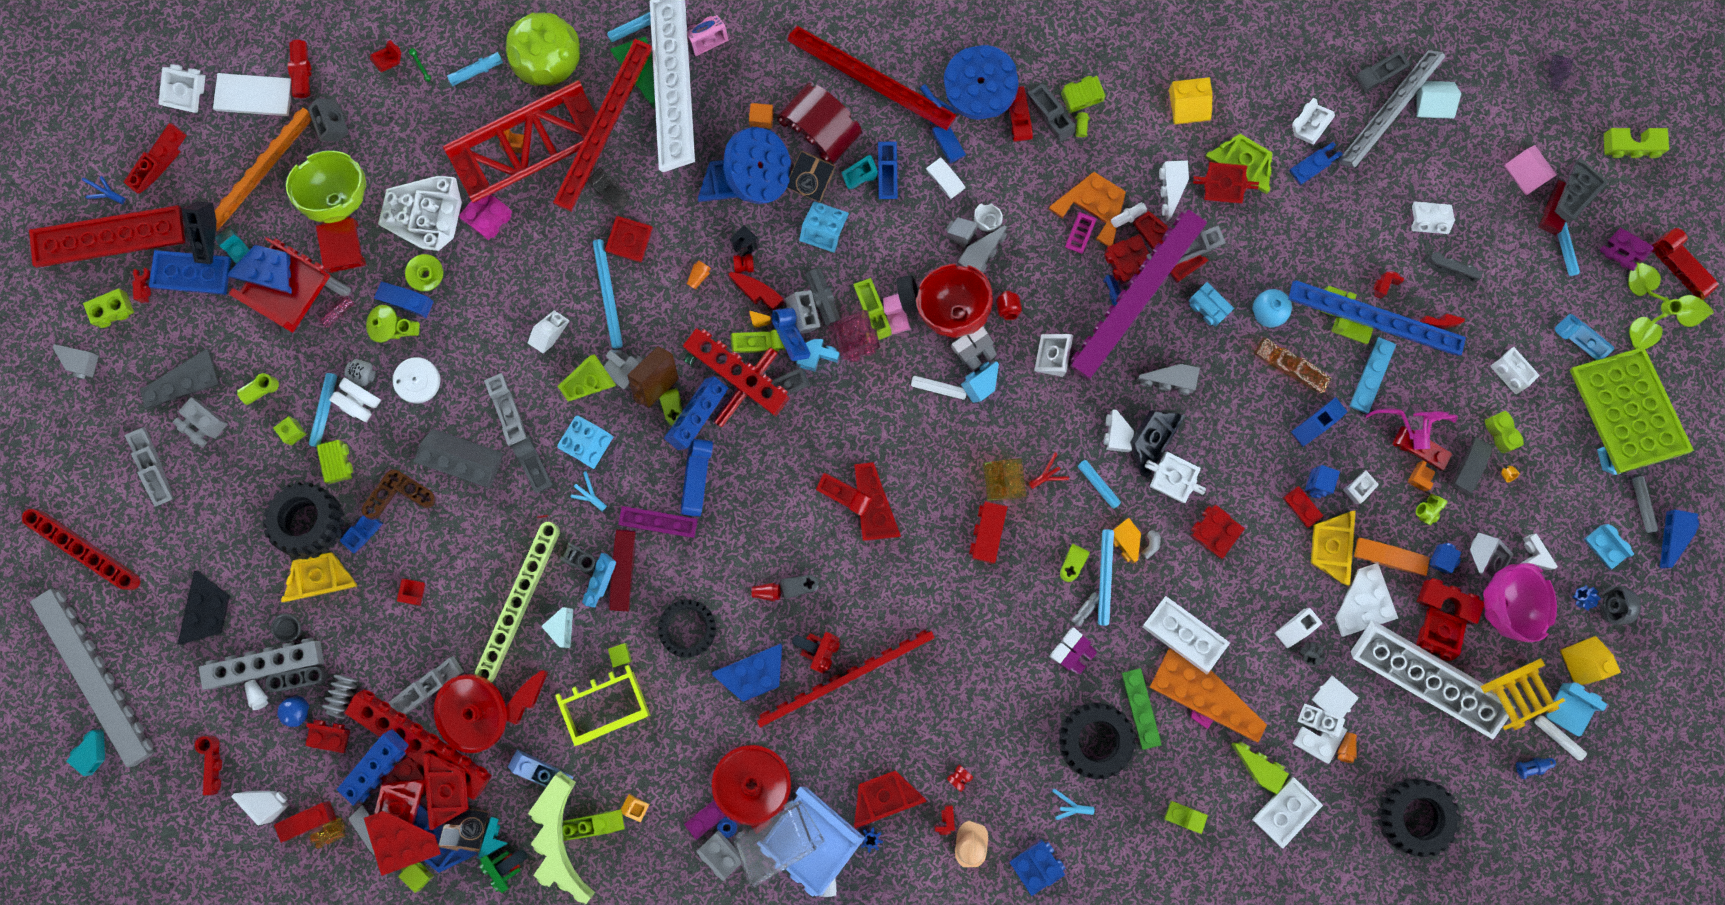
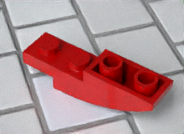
(155, 162)

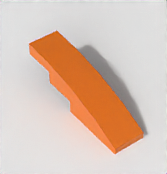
(1391, 556)

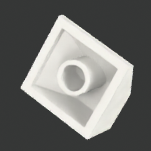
(262, 805)

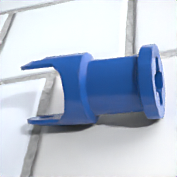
(1538, 765)

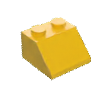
(1191, 100)

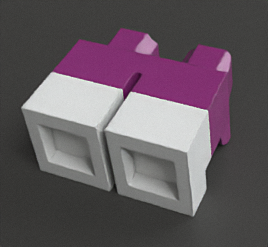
(1068, 658)

